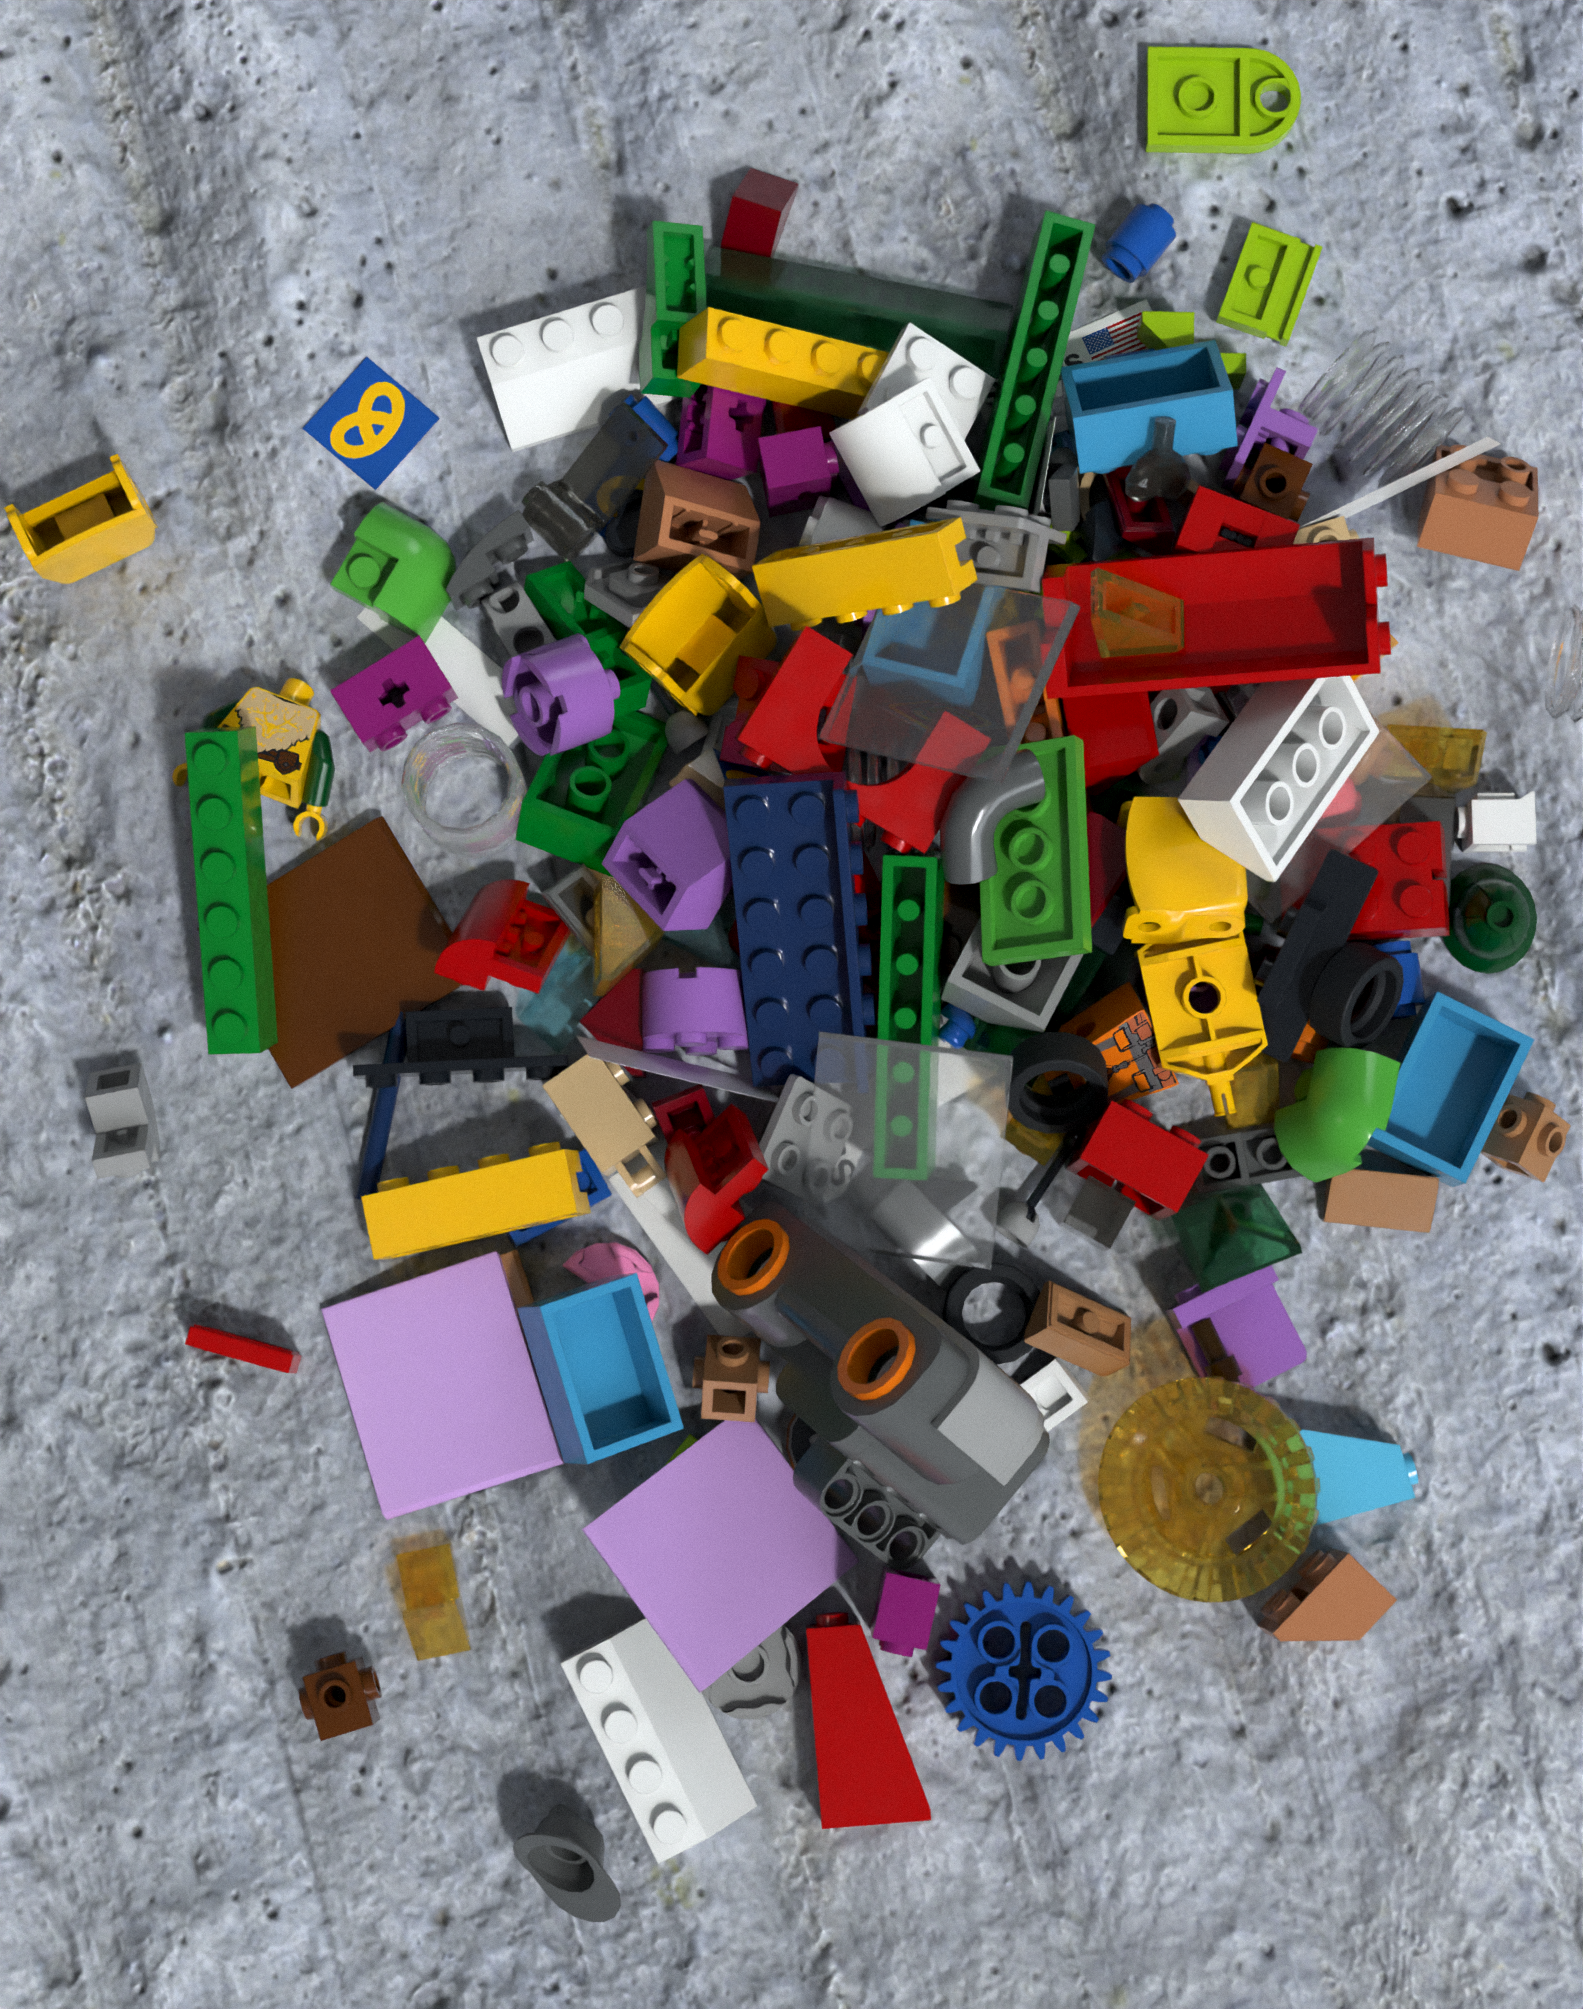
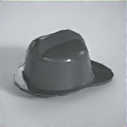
(568, 1865)

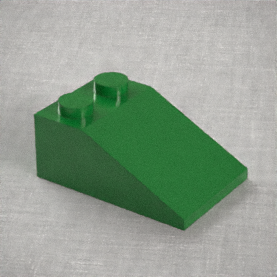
(591, 790)

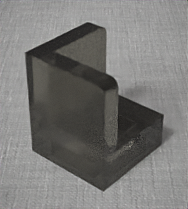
(1097, 1214)

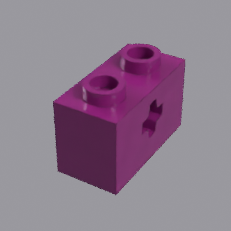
(720, 432)
(796, 470)
(368, 703)
(904, 1611)

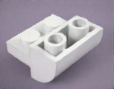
(905, 452)

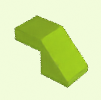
(1176, 329)

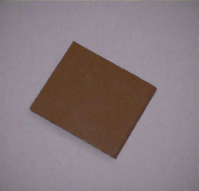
(350, 950)

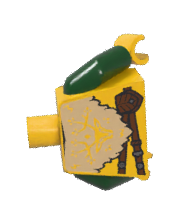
(291, 747)

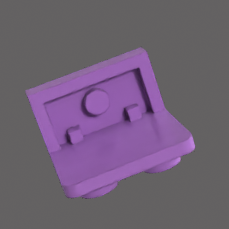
(1248, 1323)

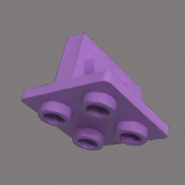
(1281, 429)

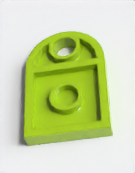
(1212, 100)

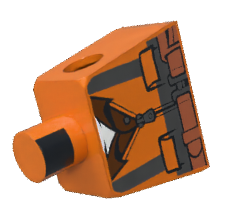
(1127, 1044)

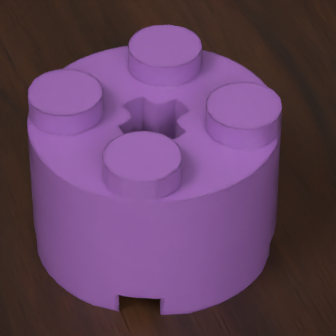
(560, 695)
(694, 1011)

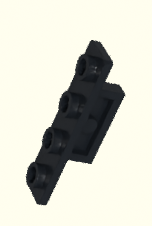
(1311, 940)
(460, 1043)

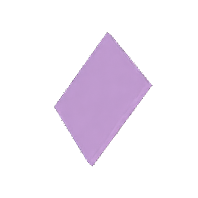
(442, 1385)
(720, 1548)

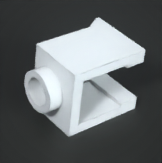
(1496, 823)

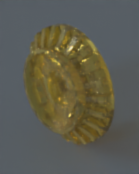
(1190, 1548)

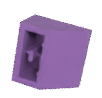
(675, 858)

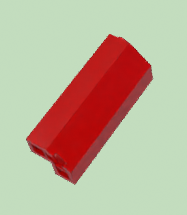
(1245, 618)

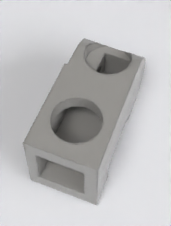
(516, 620)
(1180, 723)

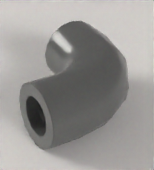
(974, 813)

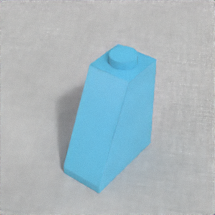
(1358, 1474)

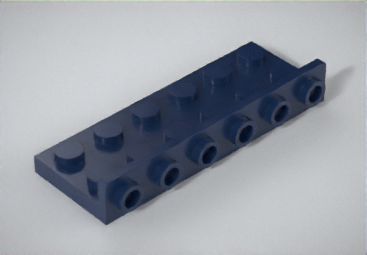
(797, 917)

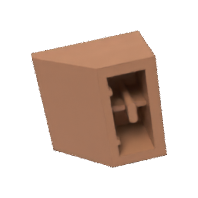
(1480, 509)
(693, 516)
(1329, 1602)

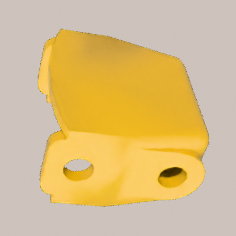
(86, 527)
(695, 635)
(1177, 877)

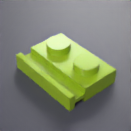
(1269, 284)

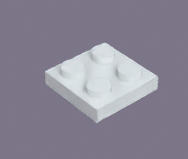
(921, 356)

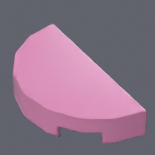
(613, 1259)

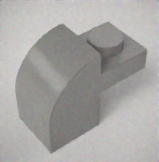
(122, 1121)

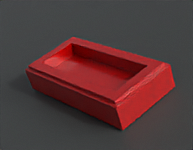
(243, 1348)

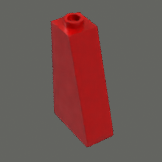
(858, 1741)

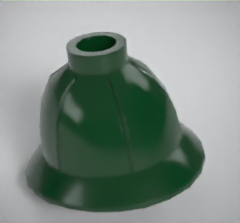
(1489, 919)

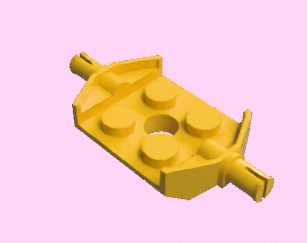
(1196, 1043)

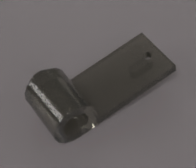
(580, 504)

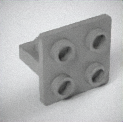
(1004, 544)
(785, 1135)

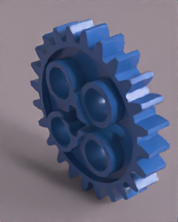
(974, 1668)

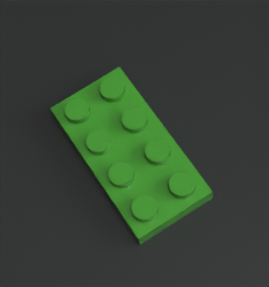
(1041, 889)

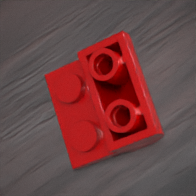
(503, 939)
(712, 1175)

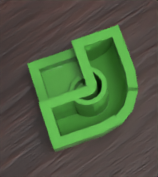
(398, 571)
(1336, 1111)

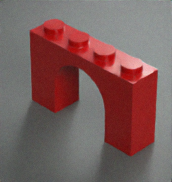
(785, 733)

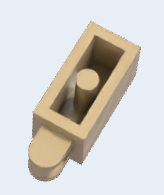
(607, 1119)

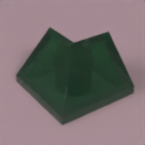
(1231, 1236)

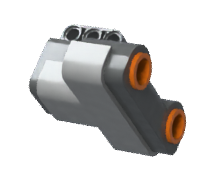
(906, 1409)

